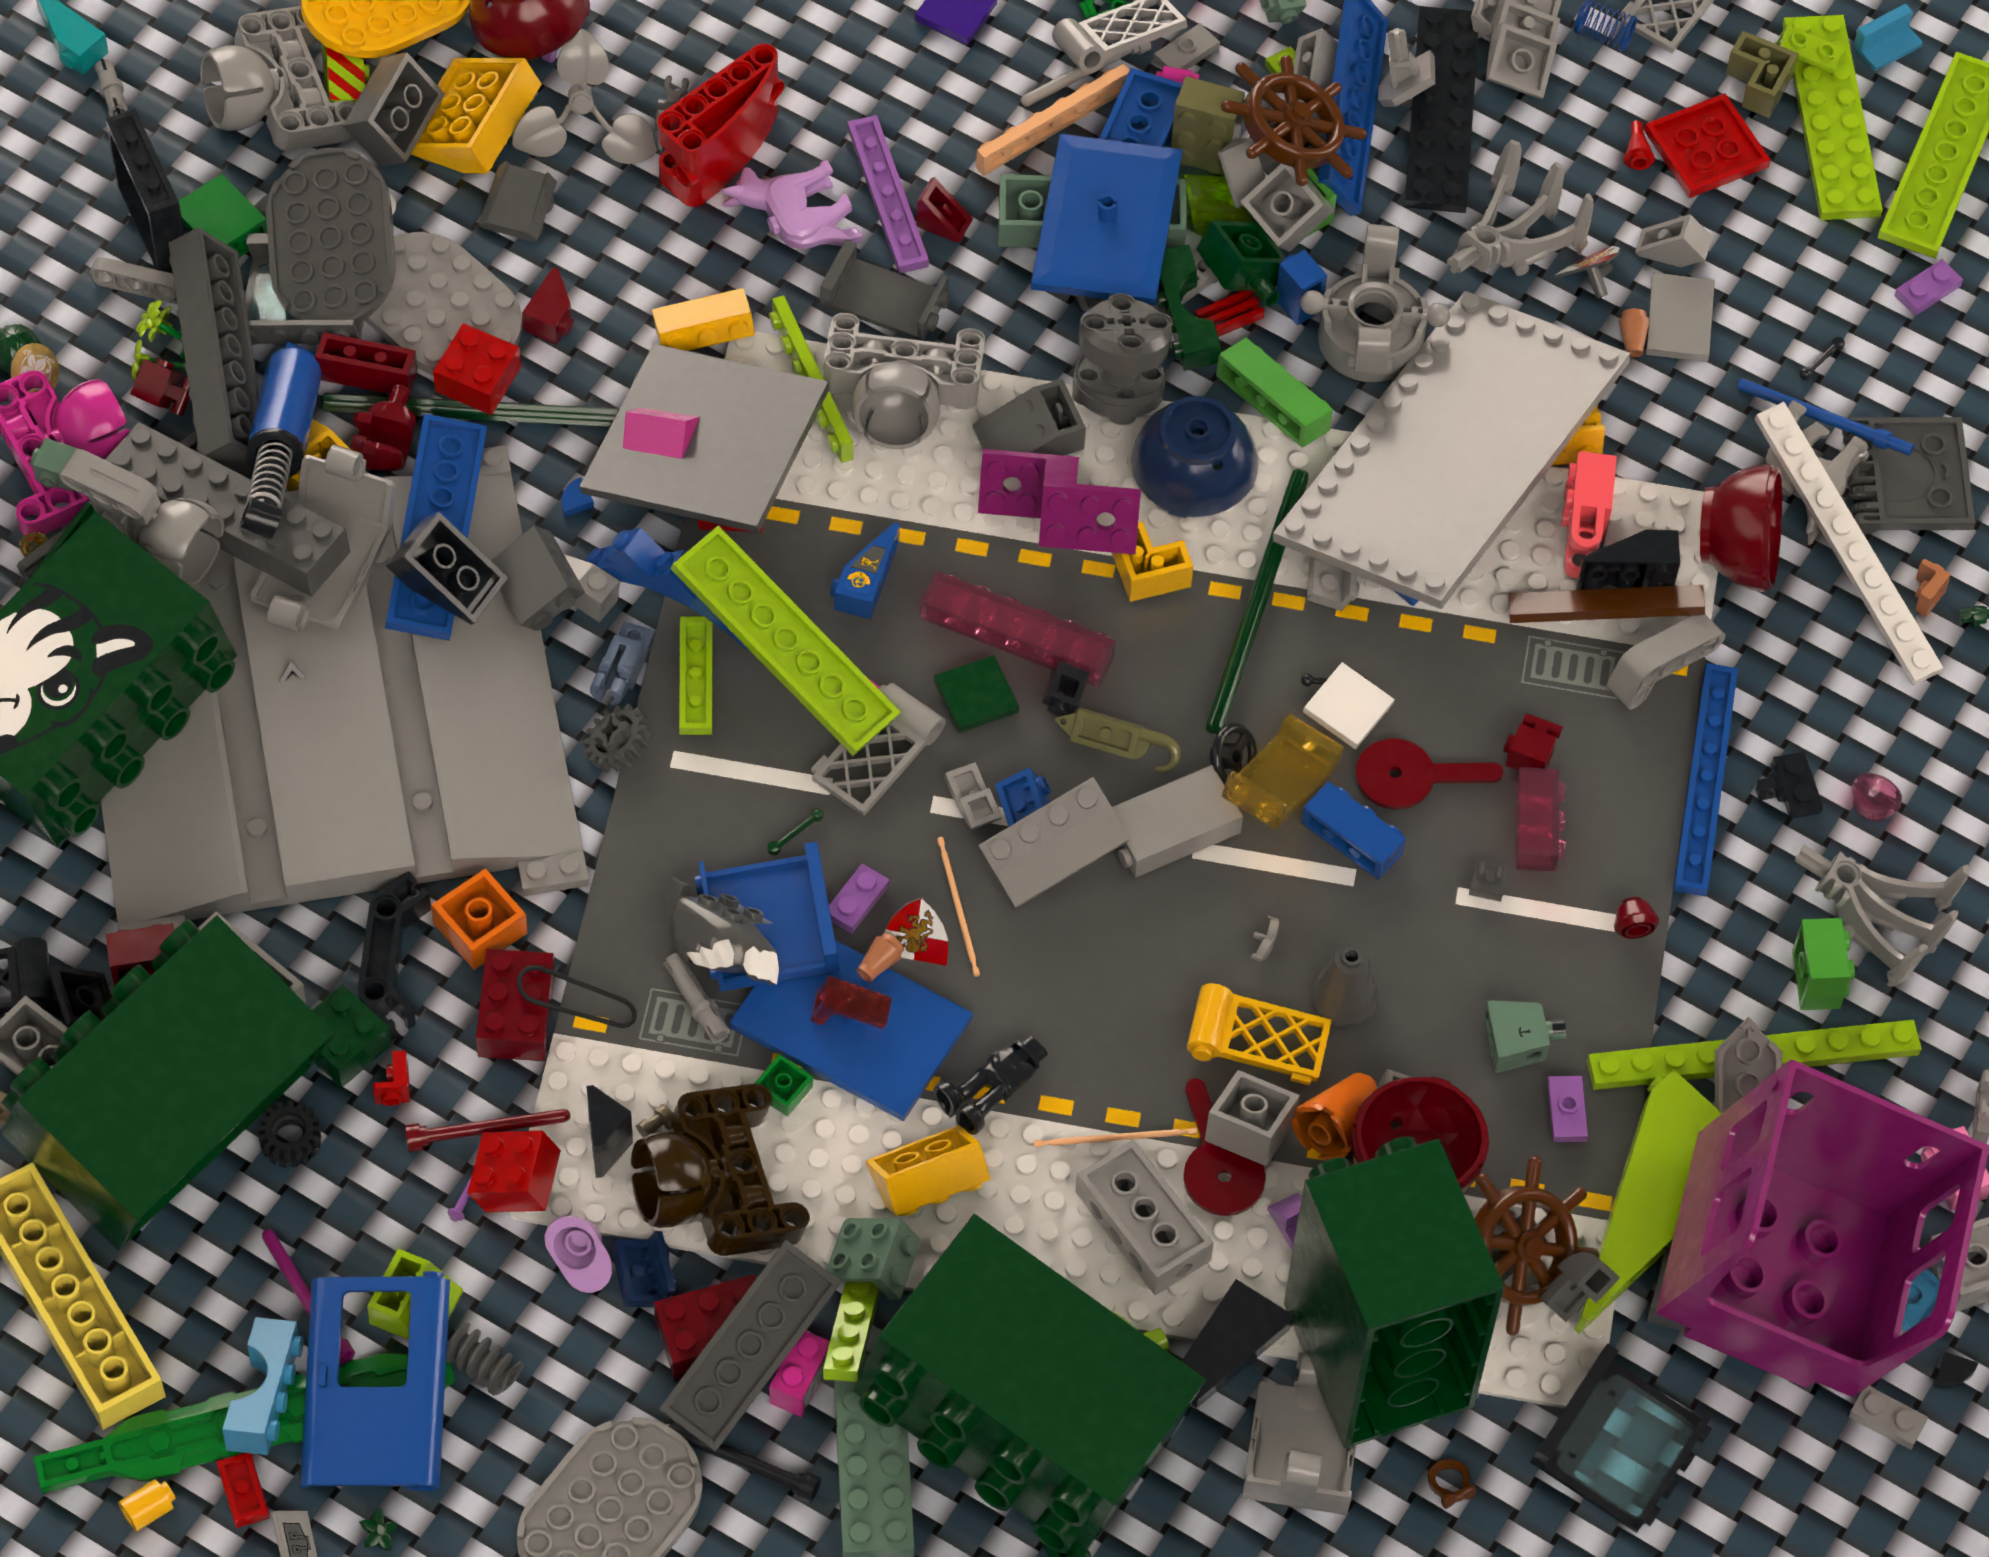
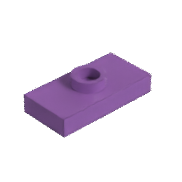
(1567, 1109)

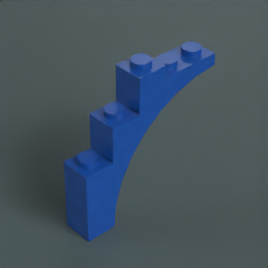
(642, 562)

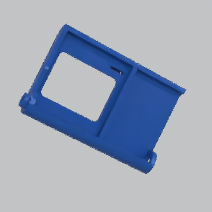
(376, 1431)

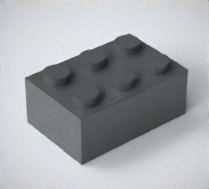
(393, 109)

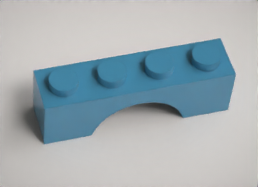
(253, 1420)

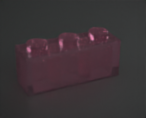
(1539, 819)

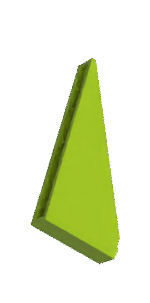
(1651, 1185)

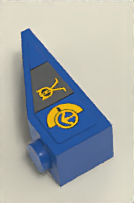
(865, 575)

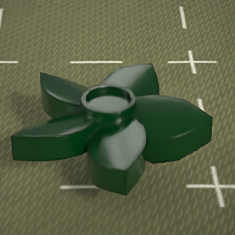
(378, 1531)

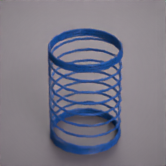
(1582, 17)

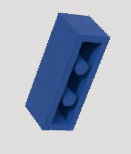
(1353, 830)

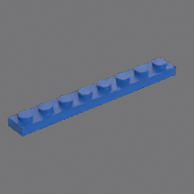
(1705, 780)

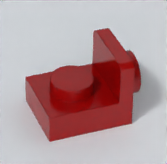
(397, 1086)

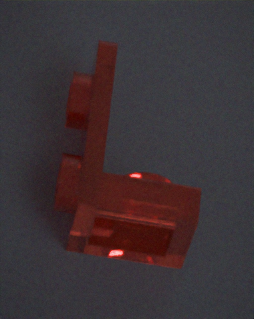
(850, 1001)

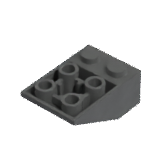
(1035, 422)

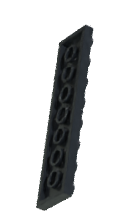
(1443, 113)

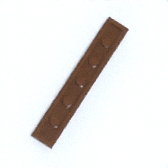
(1606, 604)

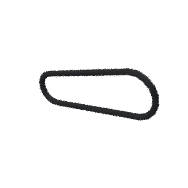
(570, 1011)

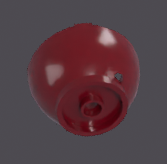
(526, 26)
(1744, 526)
(1426, 1112)

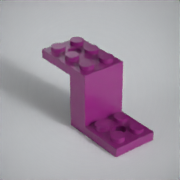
(1065, 508)

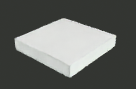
(1348, 705)

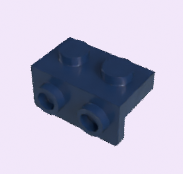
(643, 1270)

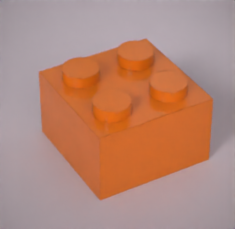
(479, 918)

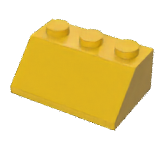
(929, 1170)

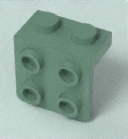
(875, 1253)

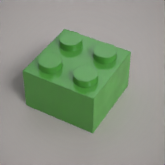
(1822, 963)

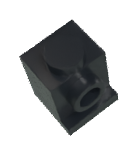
(1071, 682)

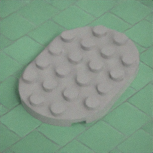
(437, 292)
(615, 1495)

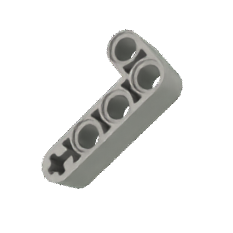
(1662, 656)

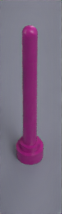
(298, 1284)

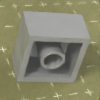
(1285, 208)
(1251, 1118)

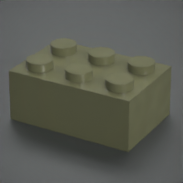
(1201, 124)

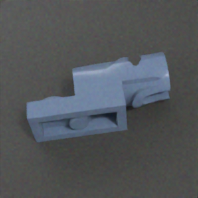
(622, 662)

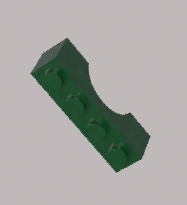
(1194, 337)

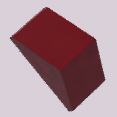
(941, 213)

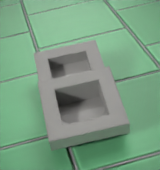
(972, 796)

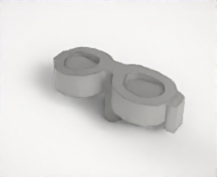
(1267, 940)

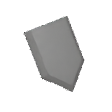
(1743, 1063)

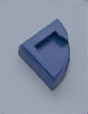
(574, 501)

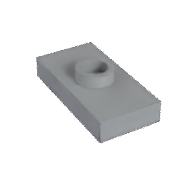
(1188, 48)

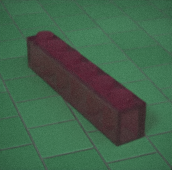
(1015, 627)

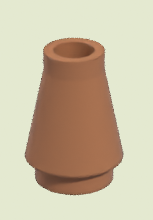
(1634, 330)
(881, 955)

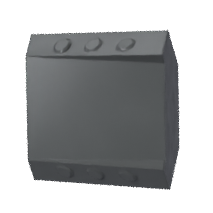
(518, 202)

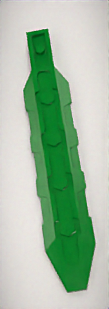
(192, 1435)

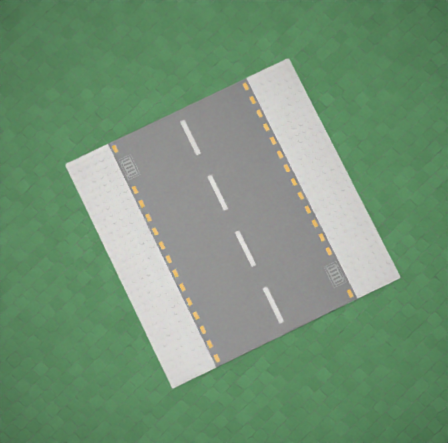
(1116, 961)

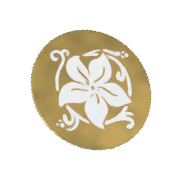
(38, 358)

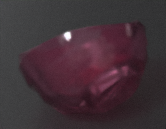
(1875, 797)

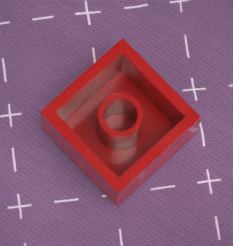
(477, 369)
(514, 1171)

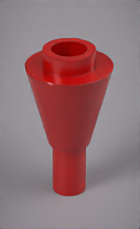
(1638, 153)

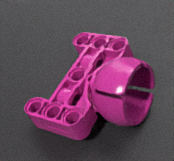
(83, 419)

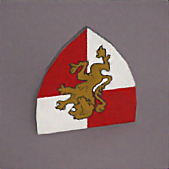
(1597, 267)
(920, 932)

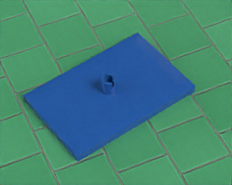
(1106, 218)
(875, 1064)

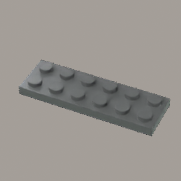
(750, 1345)

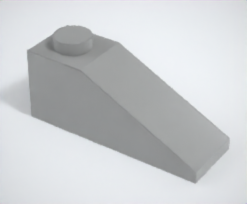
(599, 588)

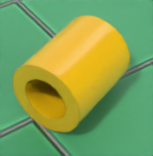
(147, 1504)

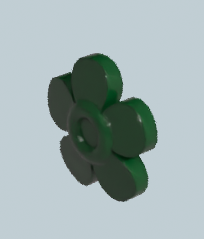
(1977, 614)

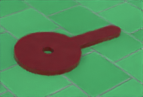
(1416, 772)
(1210, 1160)

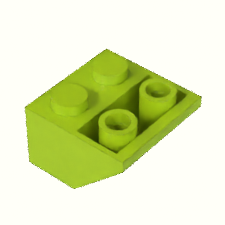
(392, 1309)

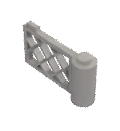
(1646, 30)
(1089, 47)
(915, 724)

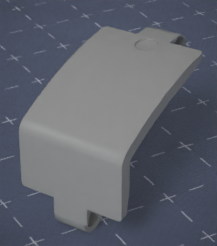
(353, 500)
(1296, 1448)

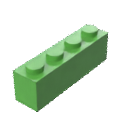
(1274, 392)

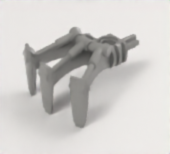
(1487, 246)
(1861, 904)

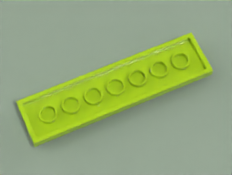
(1835, 127)
(1941, 160)
(785, 640)

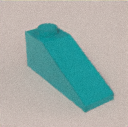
(75, 39)

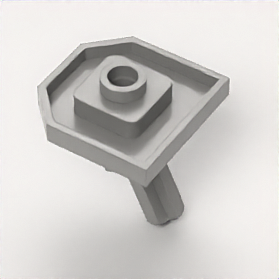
(1407, 74)

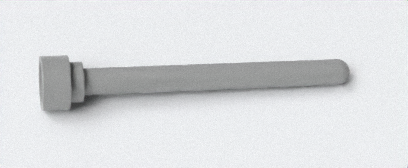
(1075, 75)

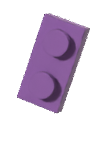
(1928, 287)
(857, 898)

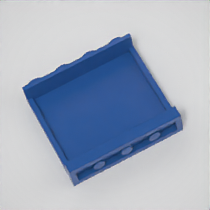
(794, 899)

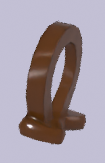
(1447, 1497)

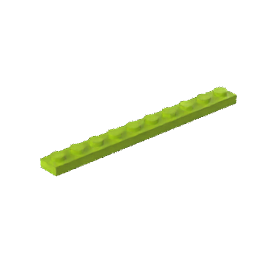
(1806, 1047)

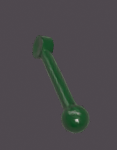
(774, 847)

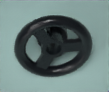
(1231, 754)

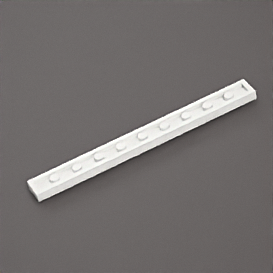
(1848, 543)

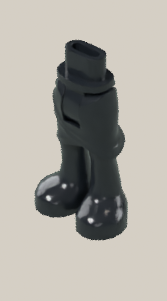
(1002, 1074)

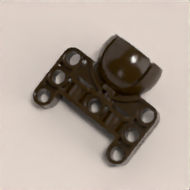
(698, 1173)

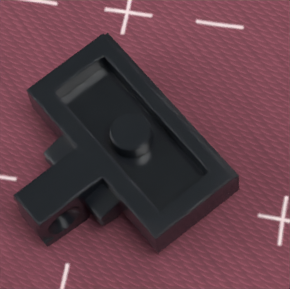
(1791, 784)

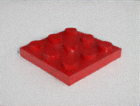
(1707, 145)

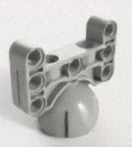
(273, 77)
(901, 379)
(131, 505)

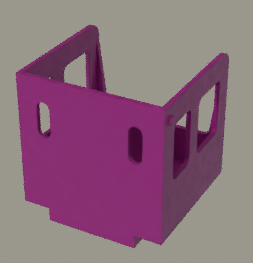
(1811, 1231)

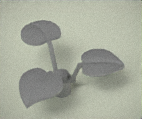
(582, 63)

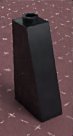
(1234, 1337)

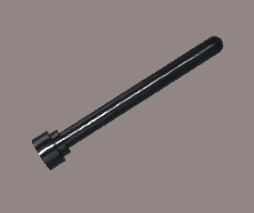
(804, 1485)

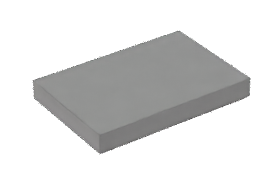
(1680, 317)

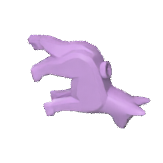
(787, 208)

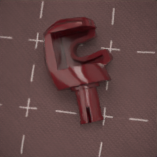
(385, 432)

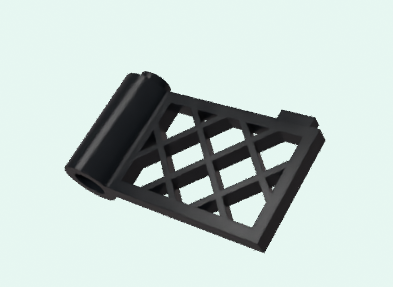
(27, 973)

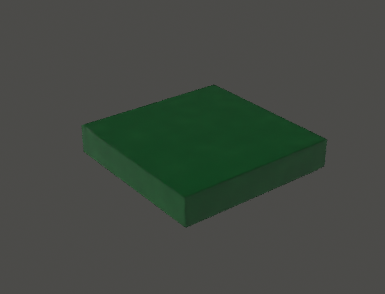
(976, 694)

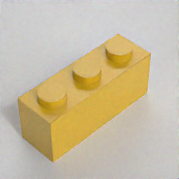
(704, 321)

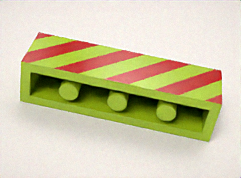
(343, 75)

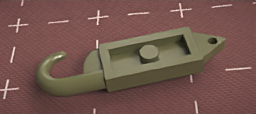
(1117, 736)

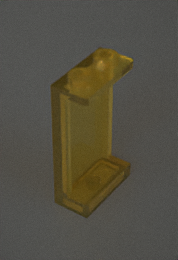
(1284, 773)

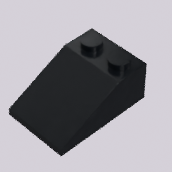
(447, 568)

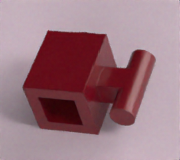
(159, 384)
(1532, 743)

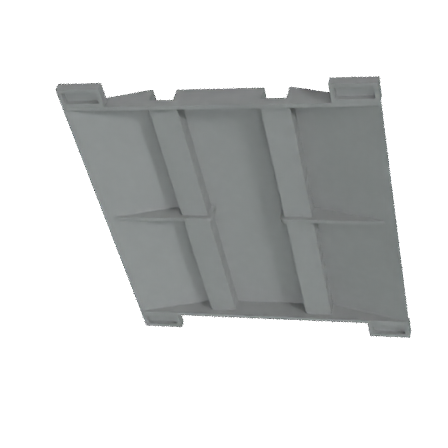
(363, 770)

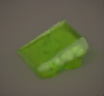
(1210, 200)

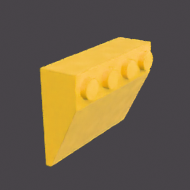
(477, 112)

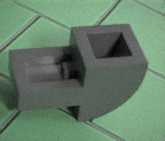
(1581, 1278)

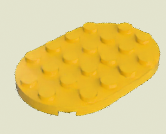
(378, 26)

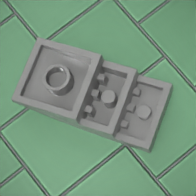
(1523, 45)

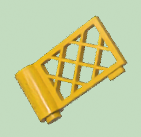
(1214, 1024)

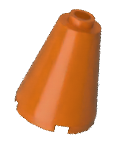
(1329, 1117)

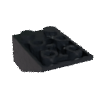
(1635, 562)

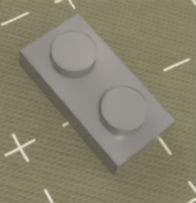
(1888, 1417)

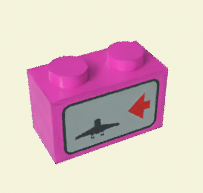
(799, 1374)

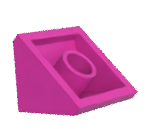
(658, 432)

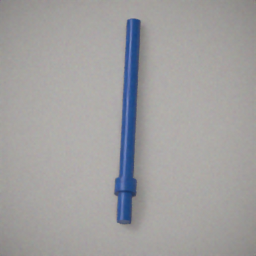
(1881, 438)

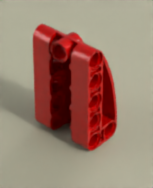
(719, 126)

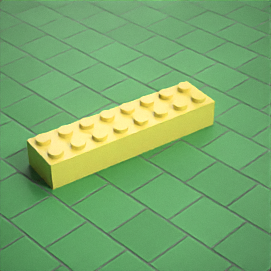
(73, 1301)

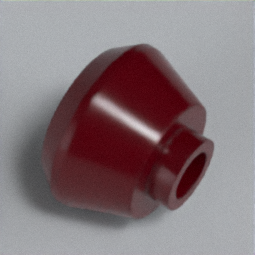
(1635, 918)

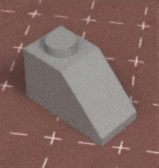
(1675, 242)

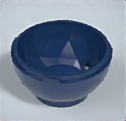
(1177, 466)

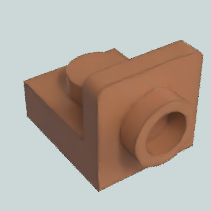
(1933, 586)

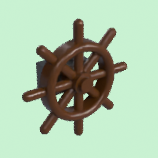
(1291, 123)
(1519, 1242)

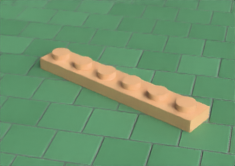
(1051, 120)

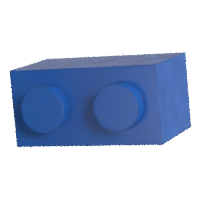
(1295, 277)

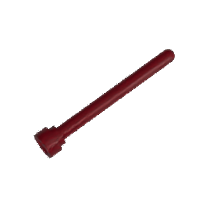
(420, 1136)

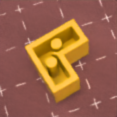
(1154, 569)

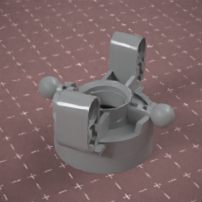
(1365, 349)

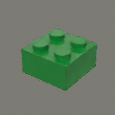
(786, 1084)

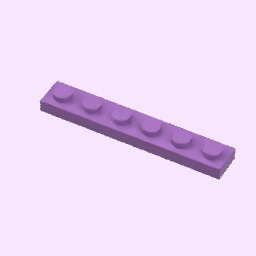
(887, 194)

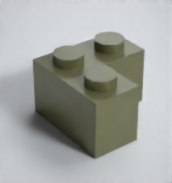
(1765, 69)

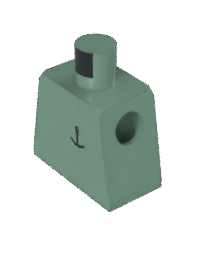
(1519, 1033)

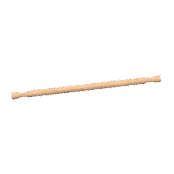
(958, 906)
(1115, 1137)

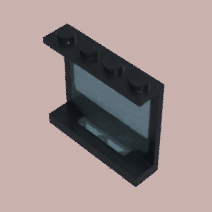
(1621, 1443)

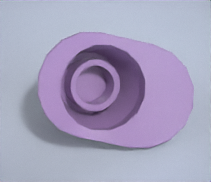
(579, 1253)

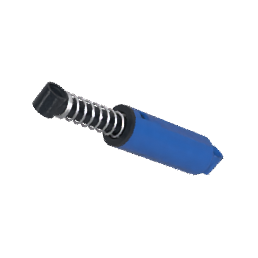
(279, 434)

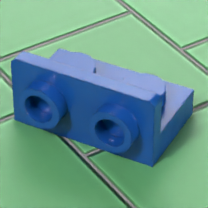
(1022, 794)

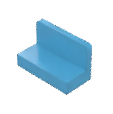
(1887, 38)

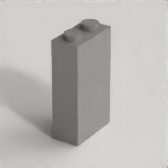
(1176, 821)

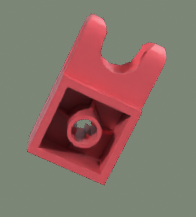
(1587, 505)

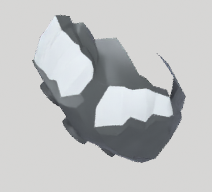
(719, 933)

